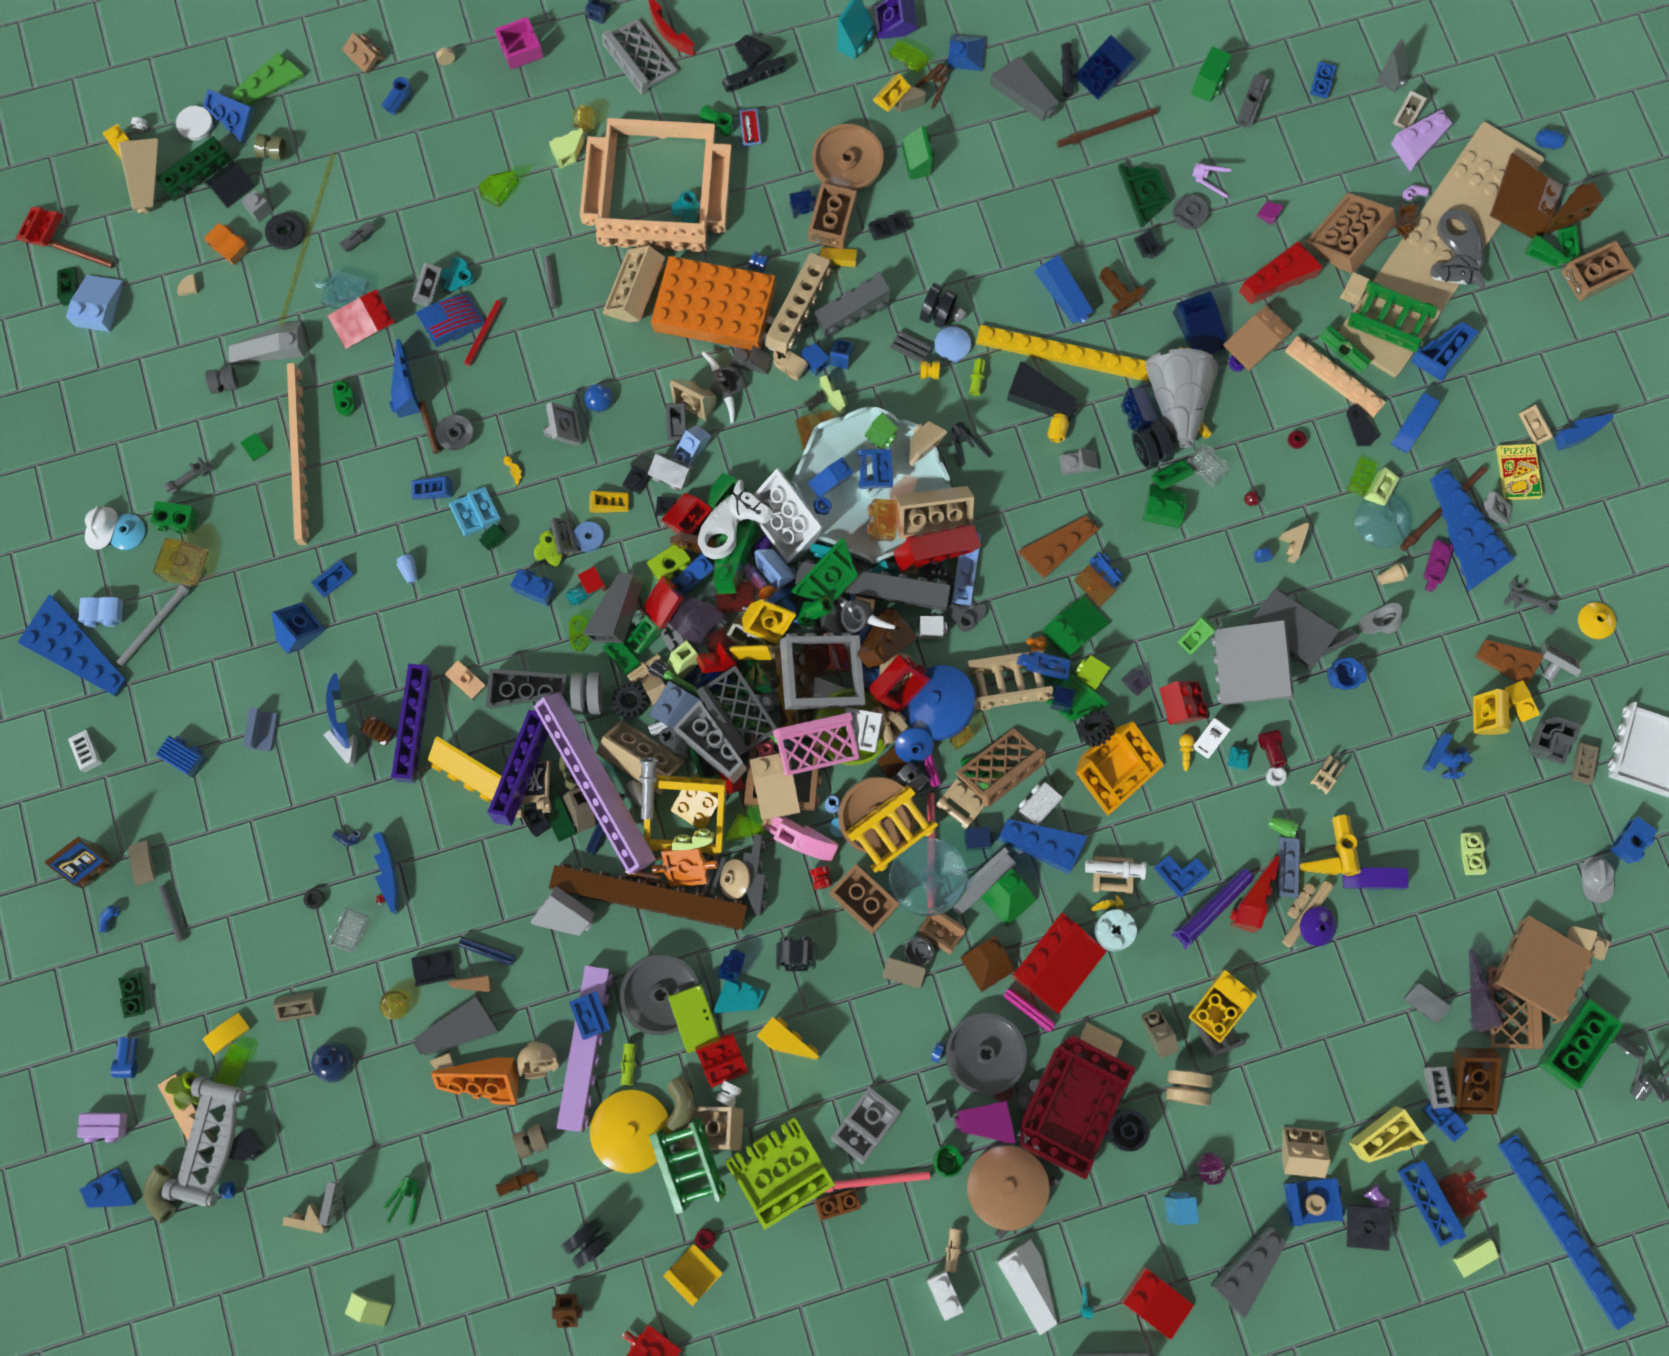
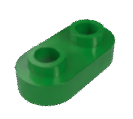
(342, 397)

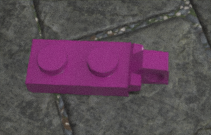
(1437, 564)

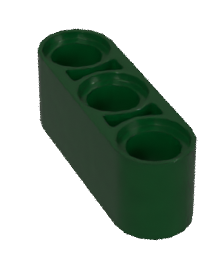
(559, 816)

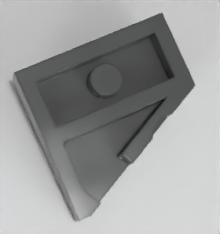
(1215, 1048)

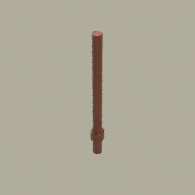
(1075, 138)

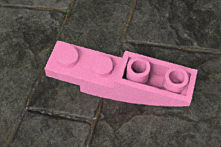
(801, 838)

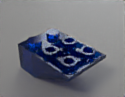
(1106, 68)
(1201, 323)

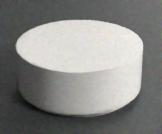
(1276, 776)

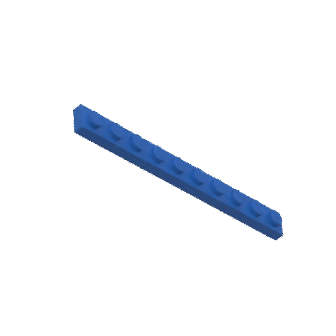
(1566, 1232)

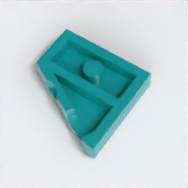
(738, 998)

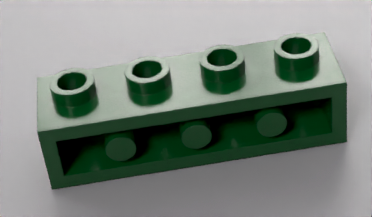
(193, 168)

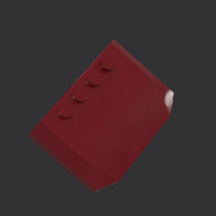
(1074, 1105)

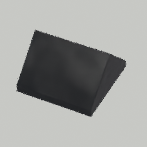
(230, 184)

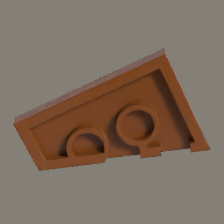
(1509, 660)

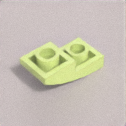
(834, 397)
(700, 838)
(1472, 853)

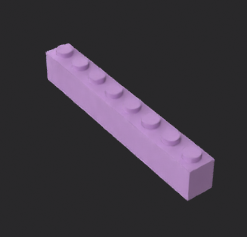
(583, 1059)

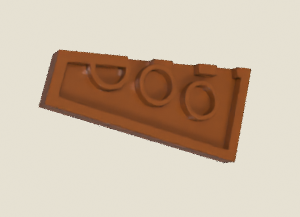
(1055, 548)

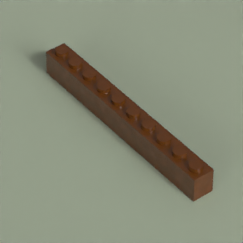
(649, 897)

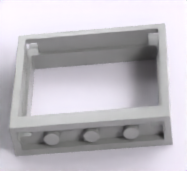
(820, 703)

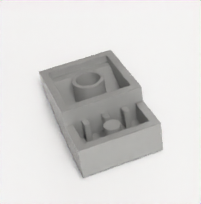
(865, 1125)

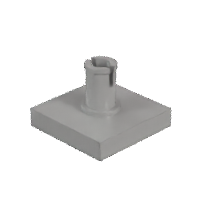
(563, 424)
(1559, 660)

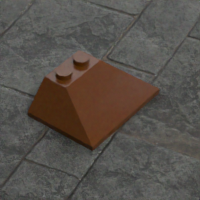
(1526, 197)

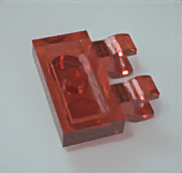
(1458, 1195)

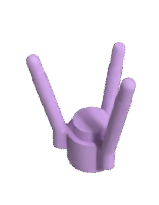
(1201, 171)

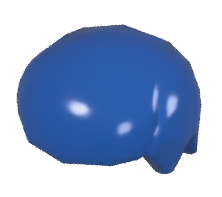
(598, 397)

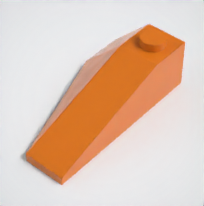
(487, 1078)

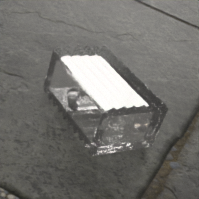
(1208, 465)
(349, 930)

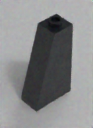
(1040, 394)

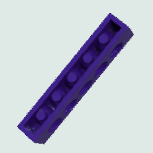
(411, 723)
(518, 770)

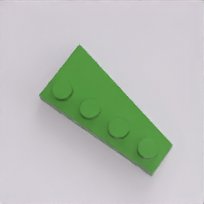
(268, 78)

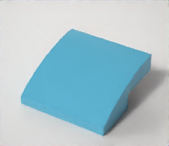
(474, 511)

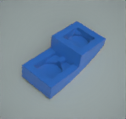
(1446, 1121)

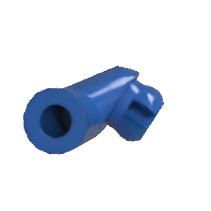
(105, 917)

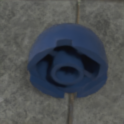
(332, 1062)

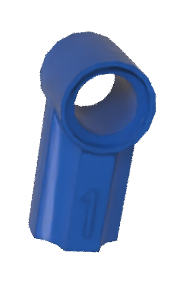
(397, 97)
(125, 1064)

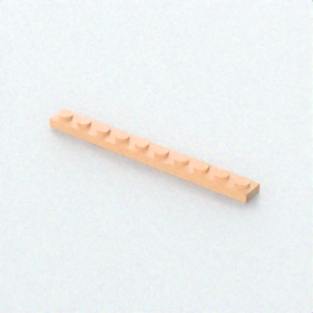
(298, 461)

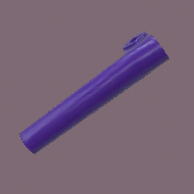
(1193, 928)

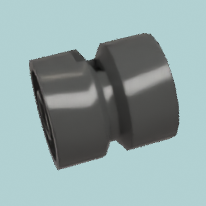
(221, 380)
(918, 781)

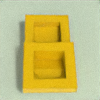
(226, 1033)

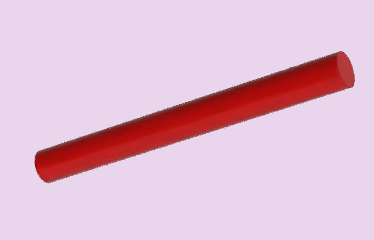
(483, 332)

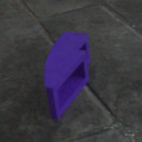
(1378, 879)

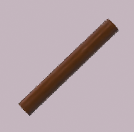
(429, 427)

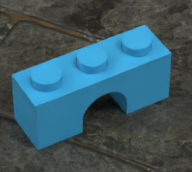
(1181, 1208)

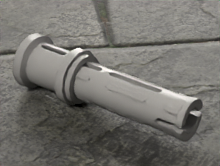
(648, 779)

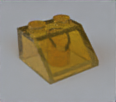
(180, 562)

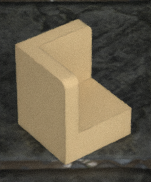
(1354, 288)

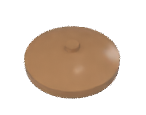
(847, 157)
(862, 800)
(1008, 1188)

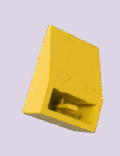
(1222, 1005)
(782, 1040)

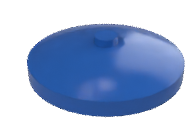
(943, 703)

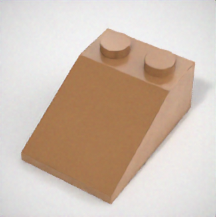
(1258, 338)

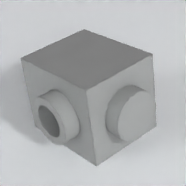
(256, 205)

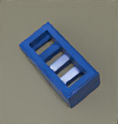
(444, 488)

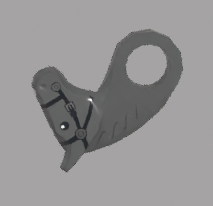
(1468, 252)

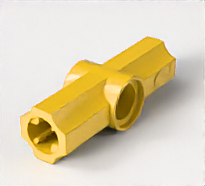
(1348, 856)

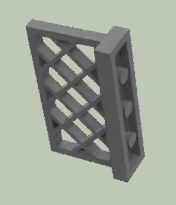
(723, 721)

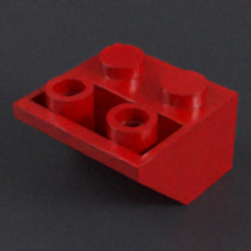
(687, 515)
(1184, 702)

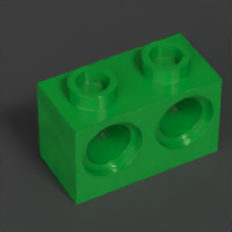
(175, 514)

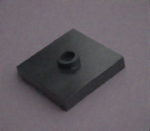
(1368, 1227)

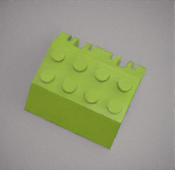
(780, 1174)

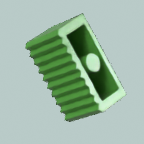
(882, 432)

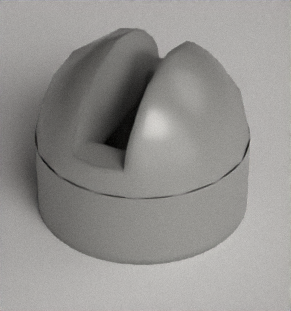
(958, 314)

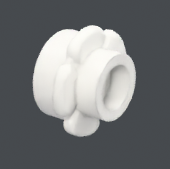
(138, 124)

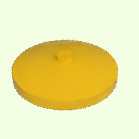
(623, 1129)

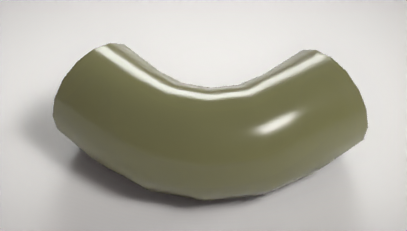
(684, 1104)
(159, 1207)

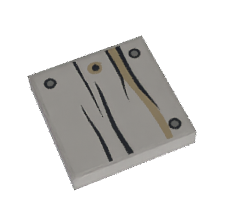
(332, 1203)

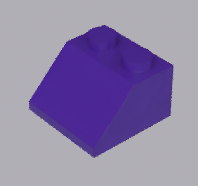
(895, 18)

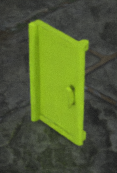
(690, 1012)

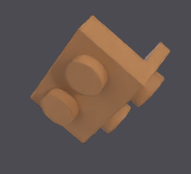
(362, 51)
(942, 931)

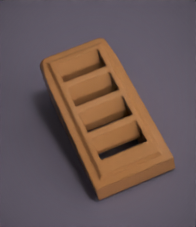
(480, 983)

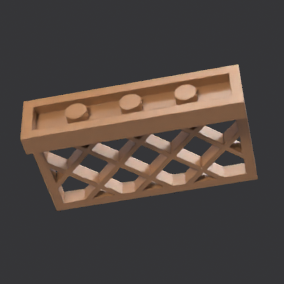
(1015, 774)
(1533, 1022)

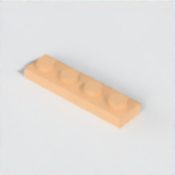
(185, 1116)

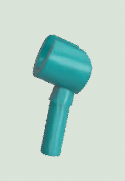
(1085, 1310)

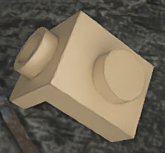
(897, 721)

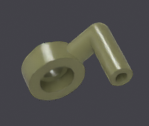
(570, 782)

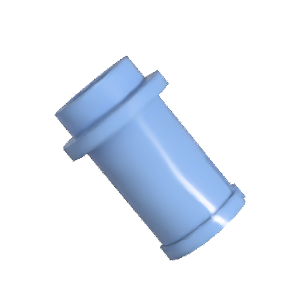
(832, 809)

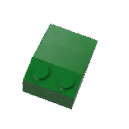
(1075, 627)

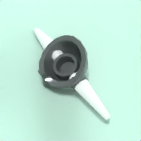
(725, 383)
(858, 614)

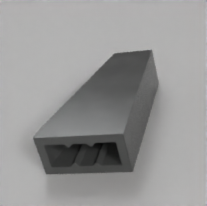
(1025, 89)
(615, 611)
(458, 1028)

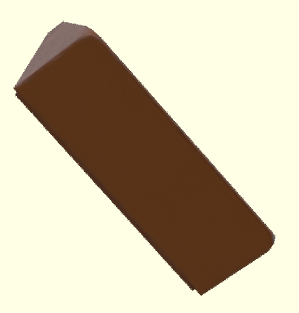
(891, 763)

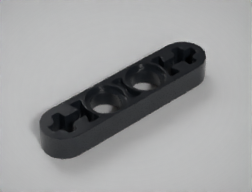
(757, 74)

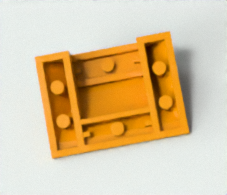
(1118, 767)

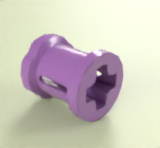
(1376, 1196)

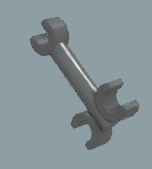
(200, 467)
(1516, 595)

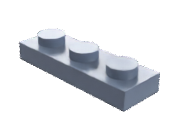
(1288, 867)

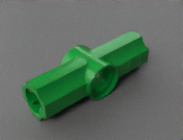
(1353, 357)

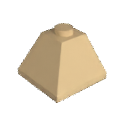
(924, 440)

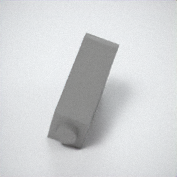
(563, 914)

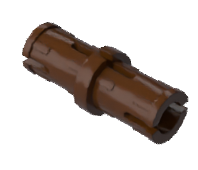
(517, 1182)

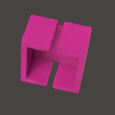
(518, 43)

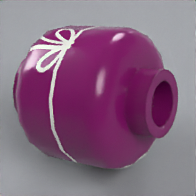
(1211, 1168)

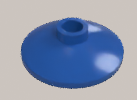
(914, 738)

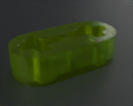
(573, 633)

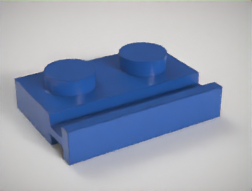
(590, 1015)

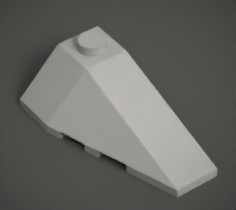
(273, 344)

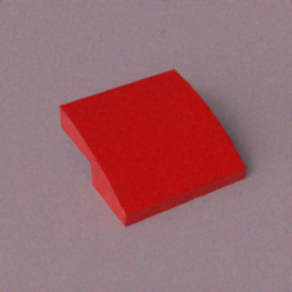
(39, 226)
(662, 602)
(721, 1059)

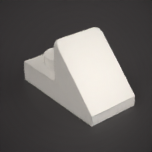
(1211, 738)
(349, 754)

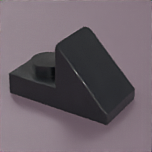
(638, 474)
(535, 820)

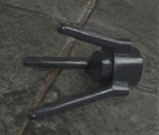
(963, 433)

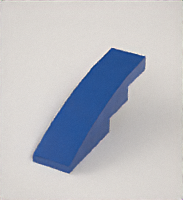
(388, 879)

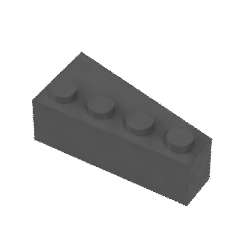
(522, 687)

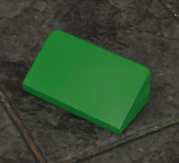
(1569, 243)

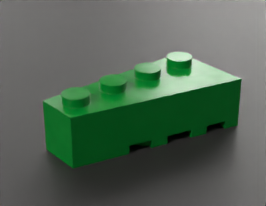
(729, 569)

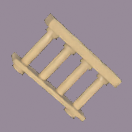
(998, 665)

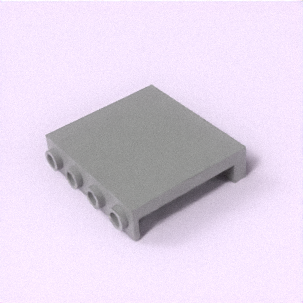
(1253, 663)

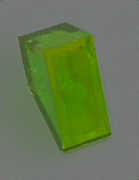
(498, 187)

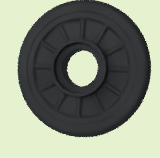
(281, 221)

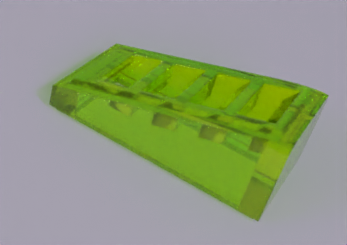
(1356, 488)

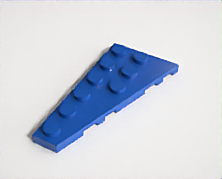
(1472, 537)
(62, 641)

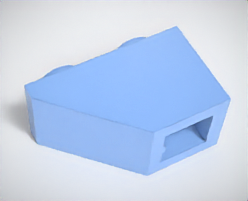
(692, 444)

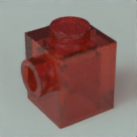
(715, 638)

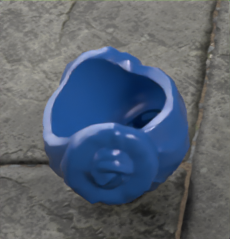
(1346, 674)

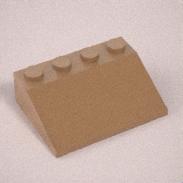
(1352, 232)

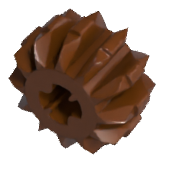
(378, 730)

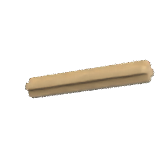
(1316, 901)

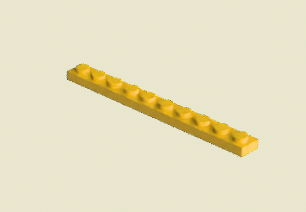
(1062, 353)

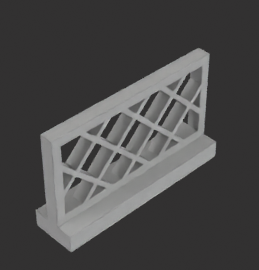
(626, 61)

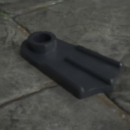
(1361, 427)

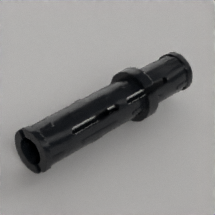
(1067, 69)

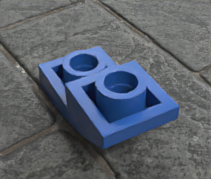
(1322, 80)

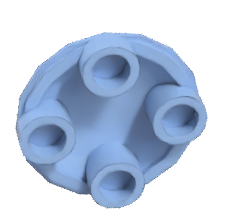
(952, 344)

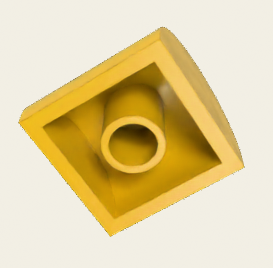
(1492, 713)

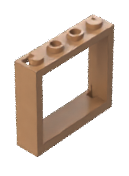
(815, 779)

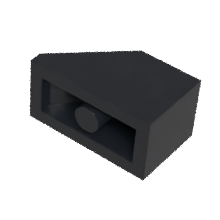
(247, 1146)

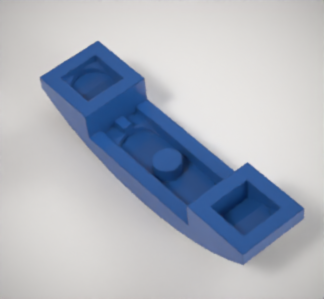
(338, 729)

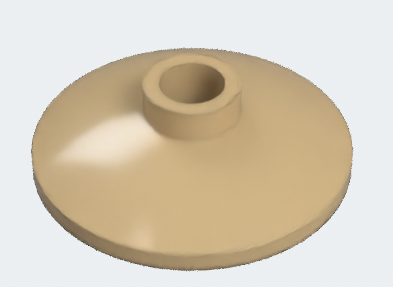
(734, 879)

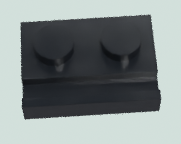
(433, 968)

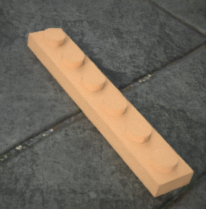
(1335, 376)

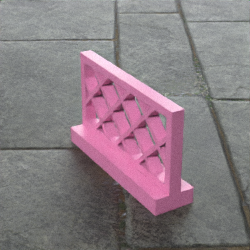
(809, 728)

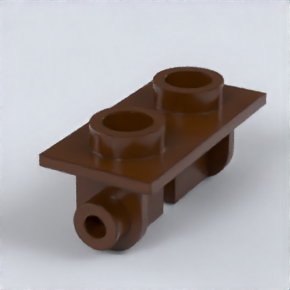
(1406, 219)

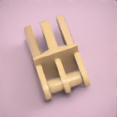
(1327, 776)

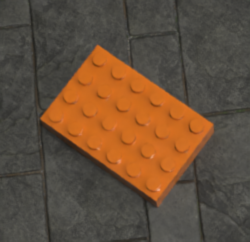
(713, 303)

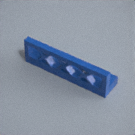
(1438, 1199)

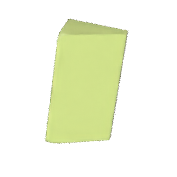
(1382, 487)
(1476, 1257)

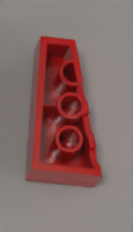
(1284, 271)
(936, 546)

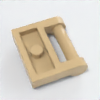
(963, 797)
(1097, 886)

